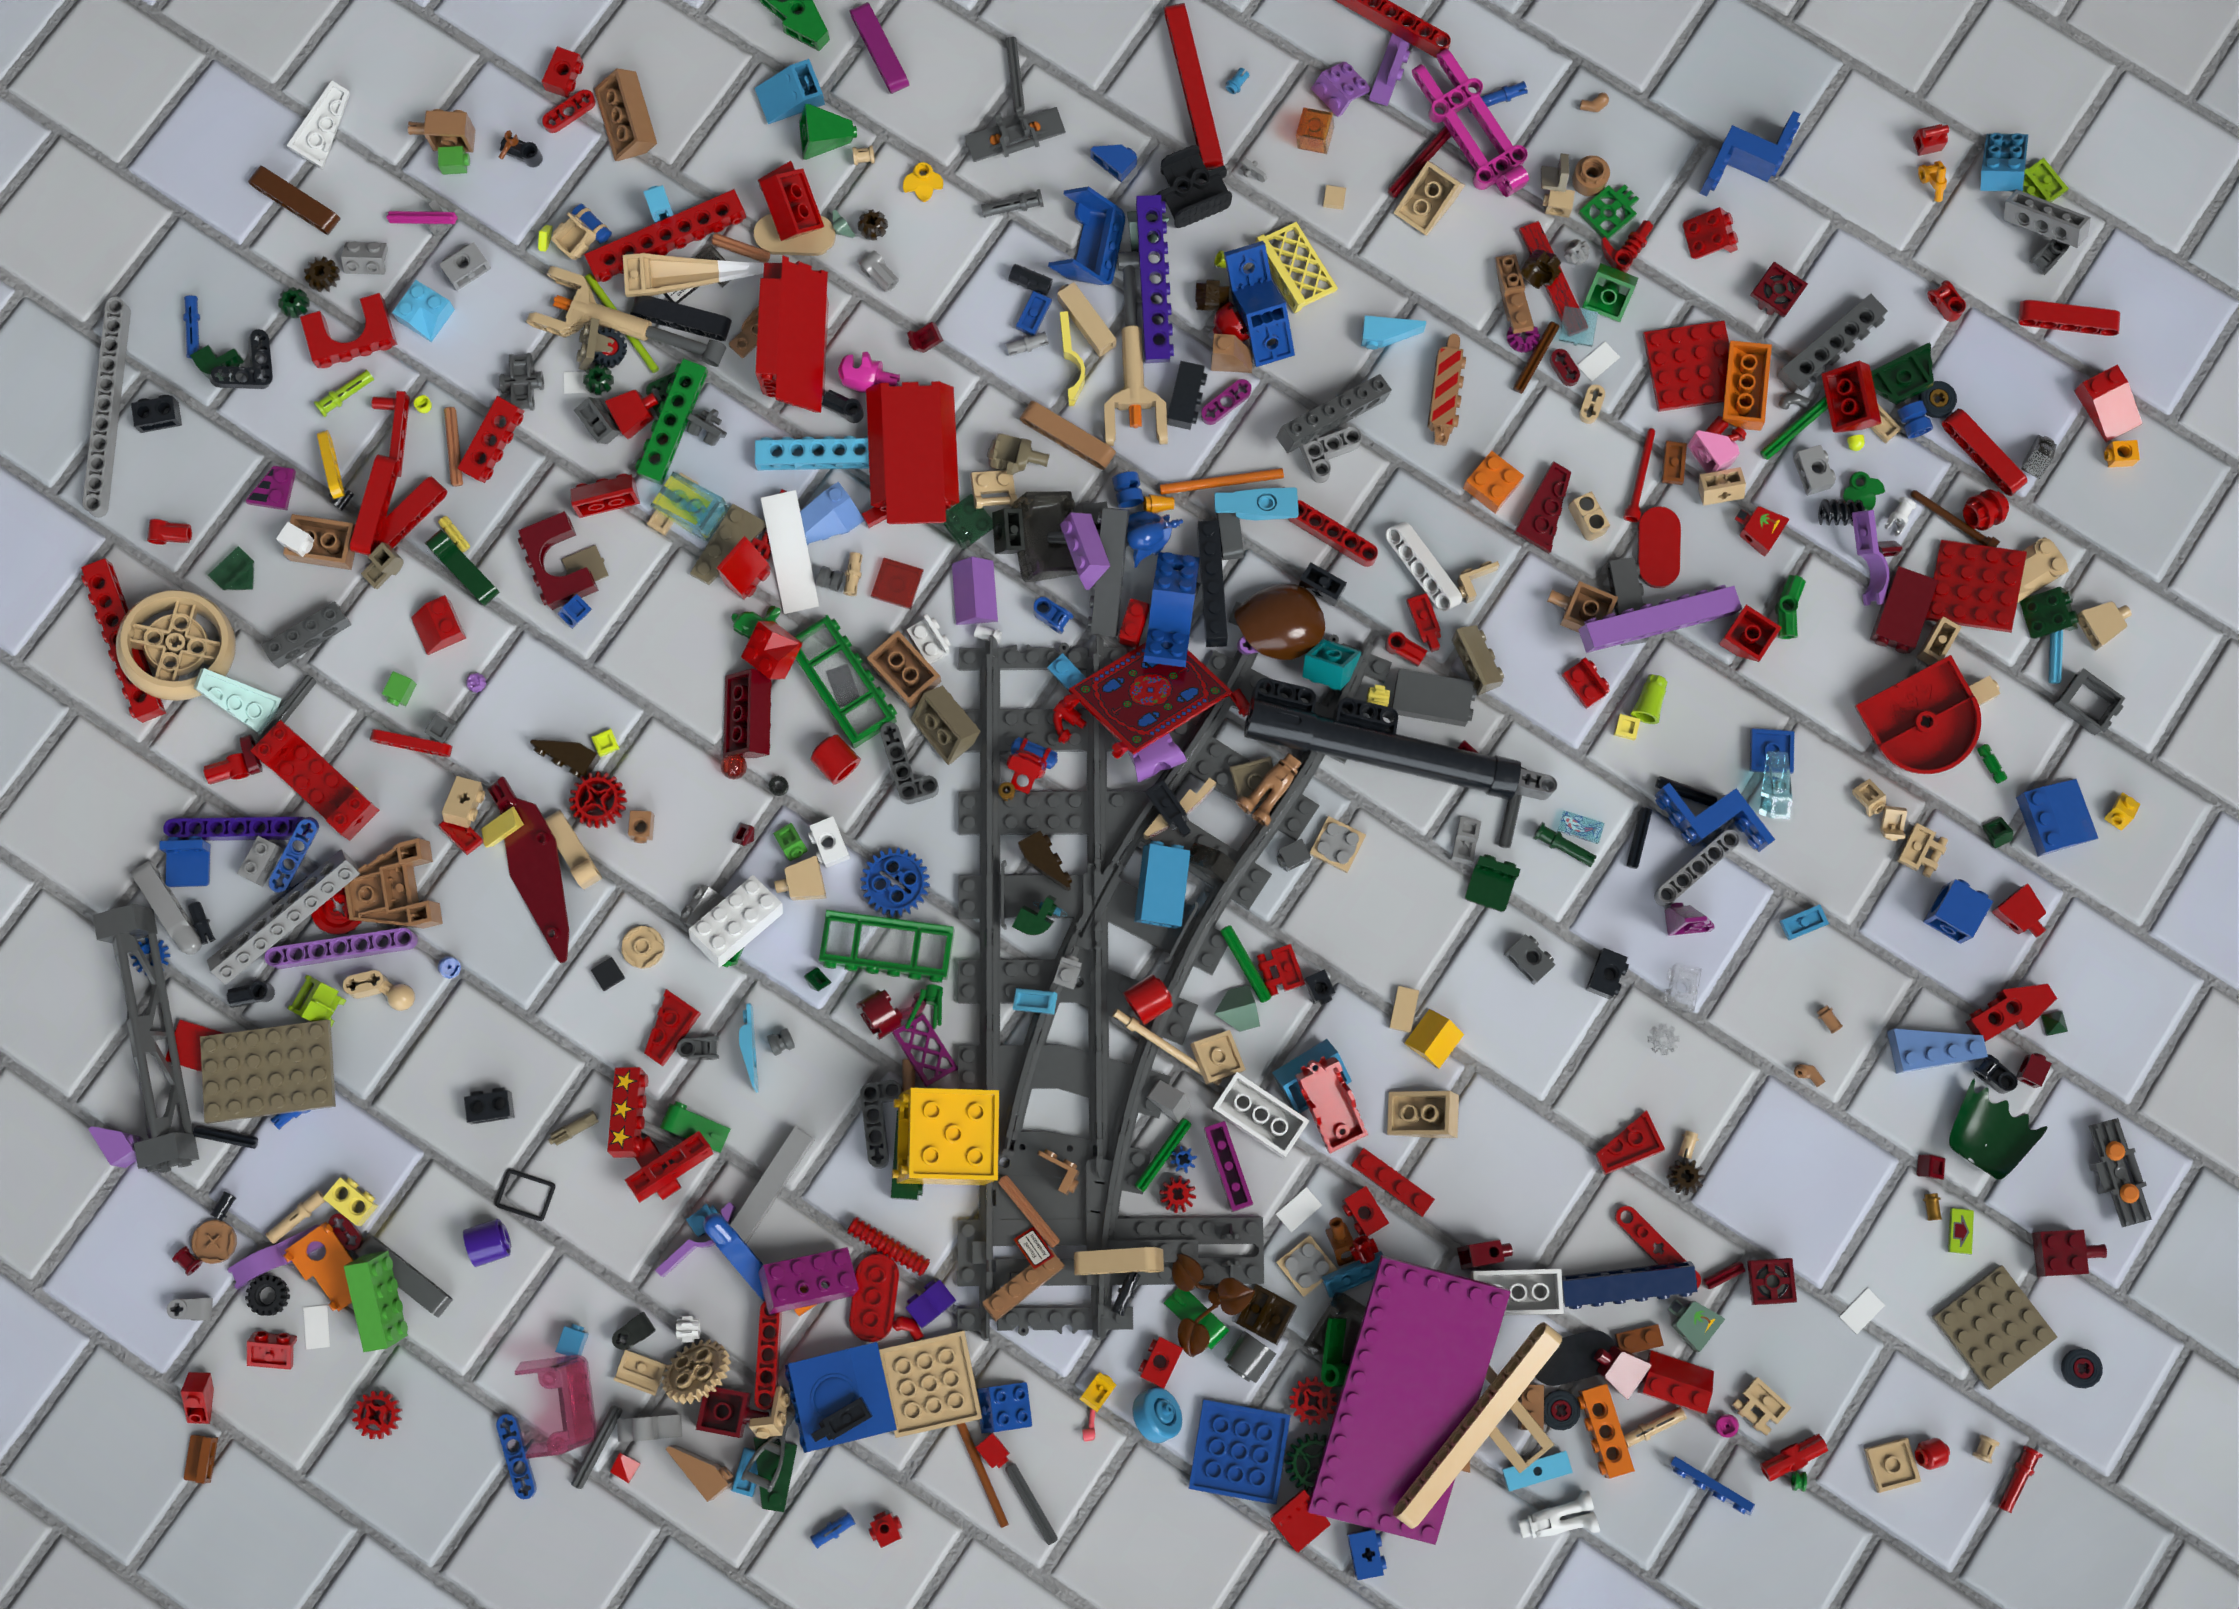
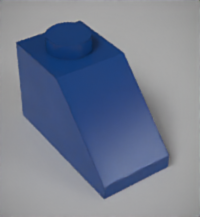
(1115, 159)

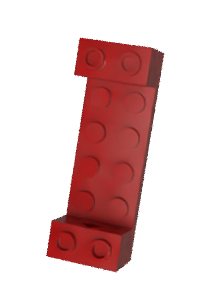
(315, 780)

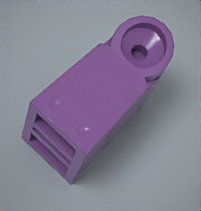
(1157, 756)

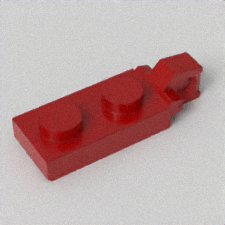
(1425, 620)

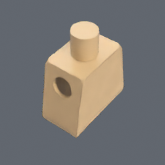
(2103, 622)
(803, 880)

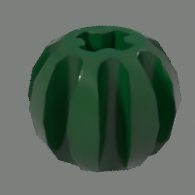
(293, 302)
(598, 386)

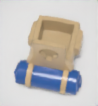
(579, 232)

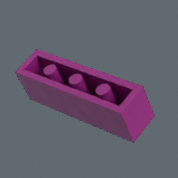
(1228, 1166)

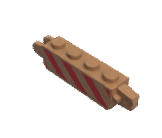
(1445, 390)

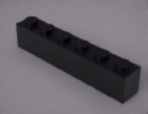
(1212, 583)

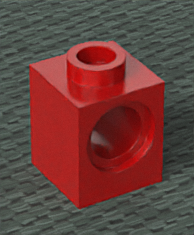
(993, 1451)

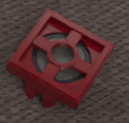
(1779, 291)
(1770, 1281)

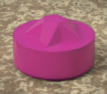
(1727, 1425)

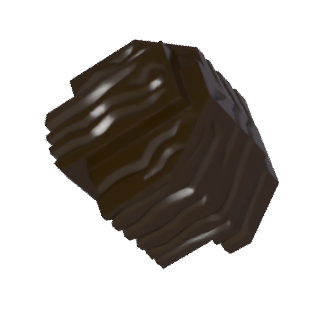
(1541, 268)
(1211, 295)

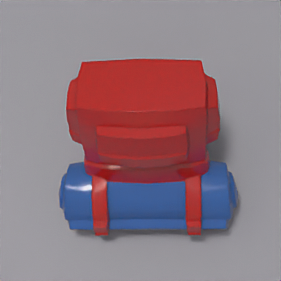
(1029, 760)

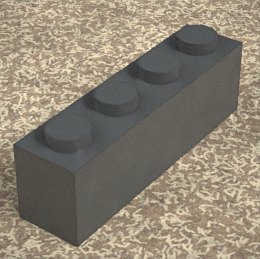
(1625, 585)

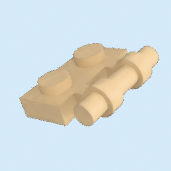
(1917, 846)
(1766, 1401)

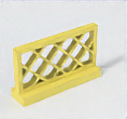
(1282, 277)

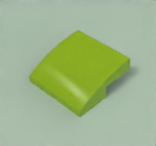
(2043, 182)

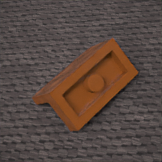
(200, 1459)

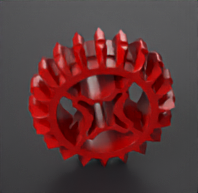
(605, 796)

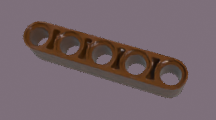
(294, 200)

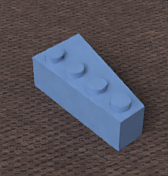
(1930, 1049)

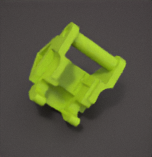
(319, 1003)

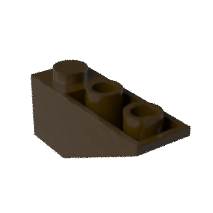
(571, 754)
(1040, 857)

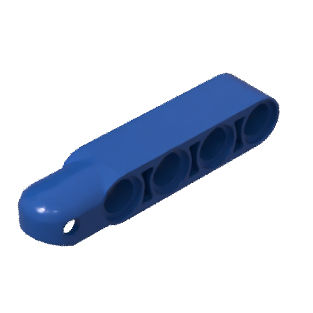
(735, 1250)

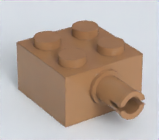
(445, 129)
(1583, 605)

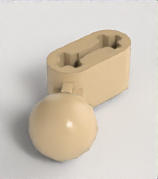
(399, 996)

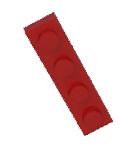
(1392, 1182)

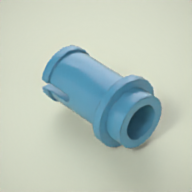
(1233, 85)

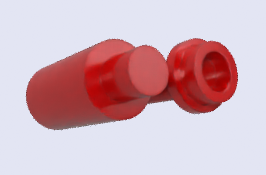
(1719, 425)
(1072, 717)

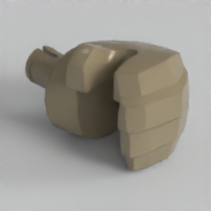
(1013, 454)

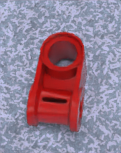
(1946, 297)

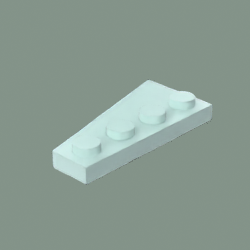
(240, 700)

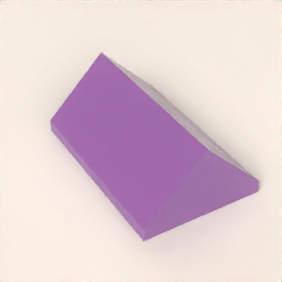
(974, 591)

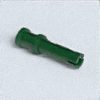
(1555, 840)

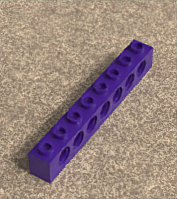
(1144, 206)

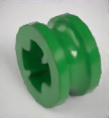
(1799, 1481)

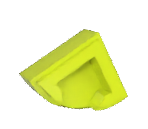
(544, 237)

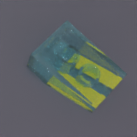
(690, 506)

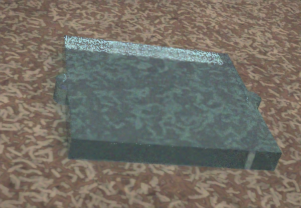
(1578, 326)

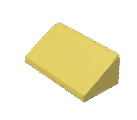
(501, 827)

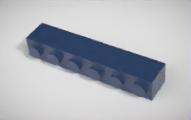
(1629, 1284)

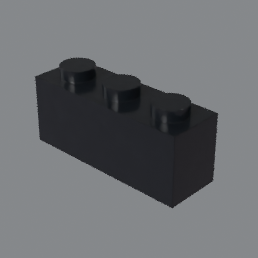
(1186, 395)

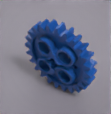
(883, 897)

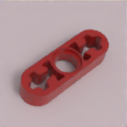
(553, 114)

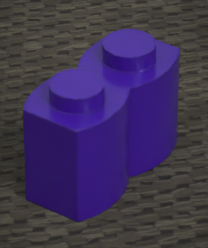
(930, 1303)

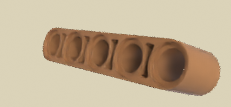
(1067, 435)

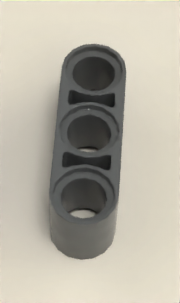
(1230, 536)

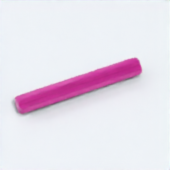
(421, 217)

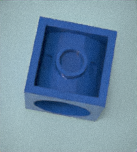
(1958, 911)

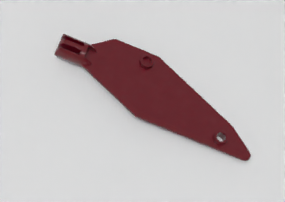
(535, 867)

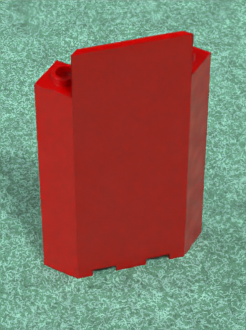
(912, 451)

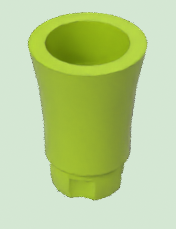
(1650, 700)

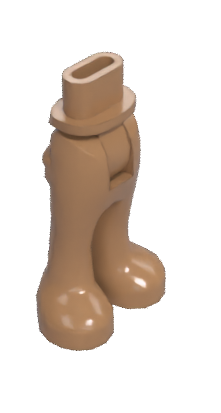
(1278, 780)

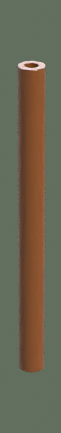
(995, 1504)

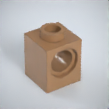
(636, 818)

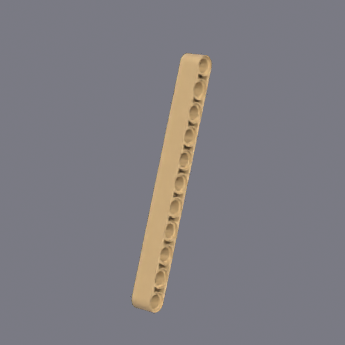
(1477, 1425)

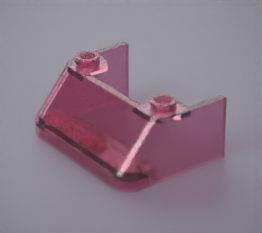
(574, 1387)

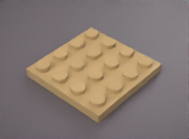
(931, 1384)

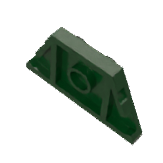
(1905, 375)

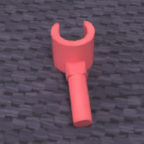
(1089, 1434)

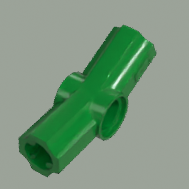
(1790, 595)

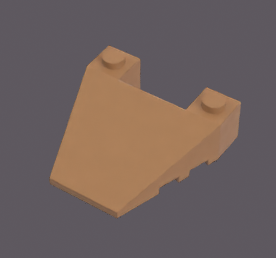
(388, 890)

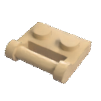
(990, 483)

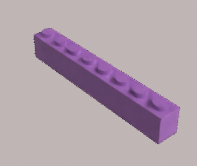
(1660, 618)

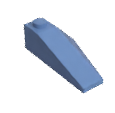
(830, 515)

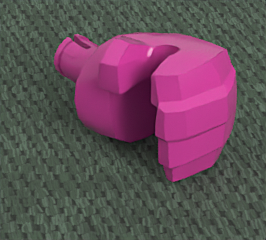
(867, 375)

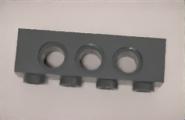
(306, 634)

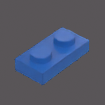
(1033, 313)

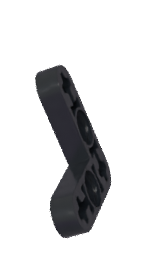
(253, 372)

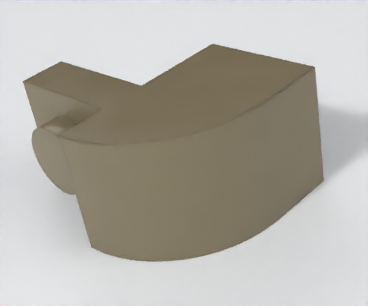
(384, 564)

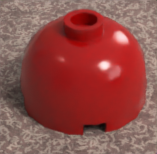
(1230, 323)

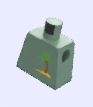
(1695, 1323)

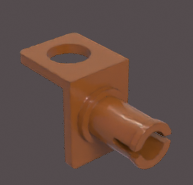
(1340, 1240)

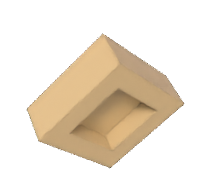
(1334, 197)

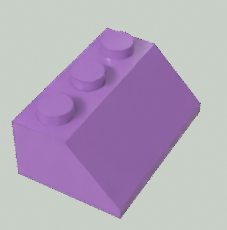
(1085, 547)

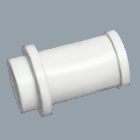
(984, 632)

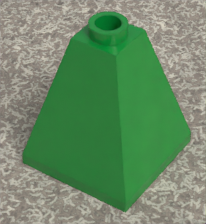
(823, 131)

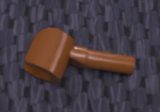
(510, 142)

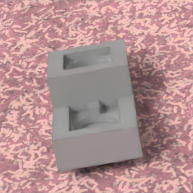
(1466, 840)

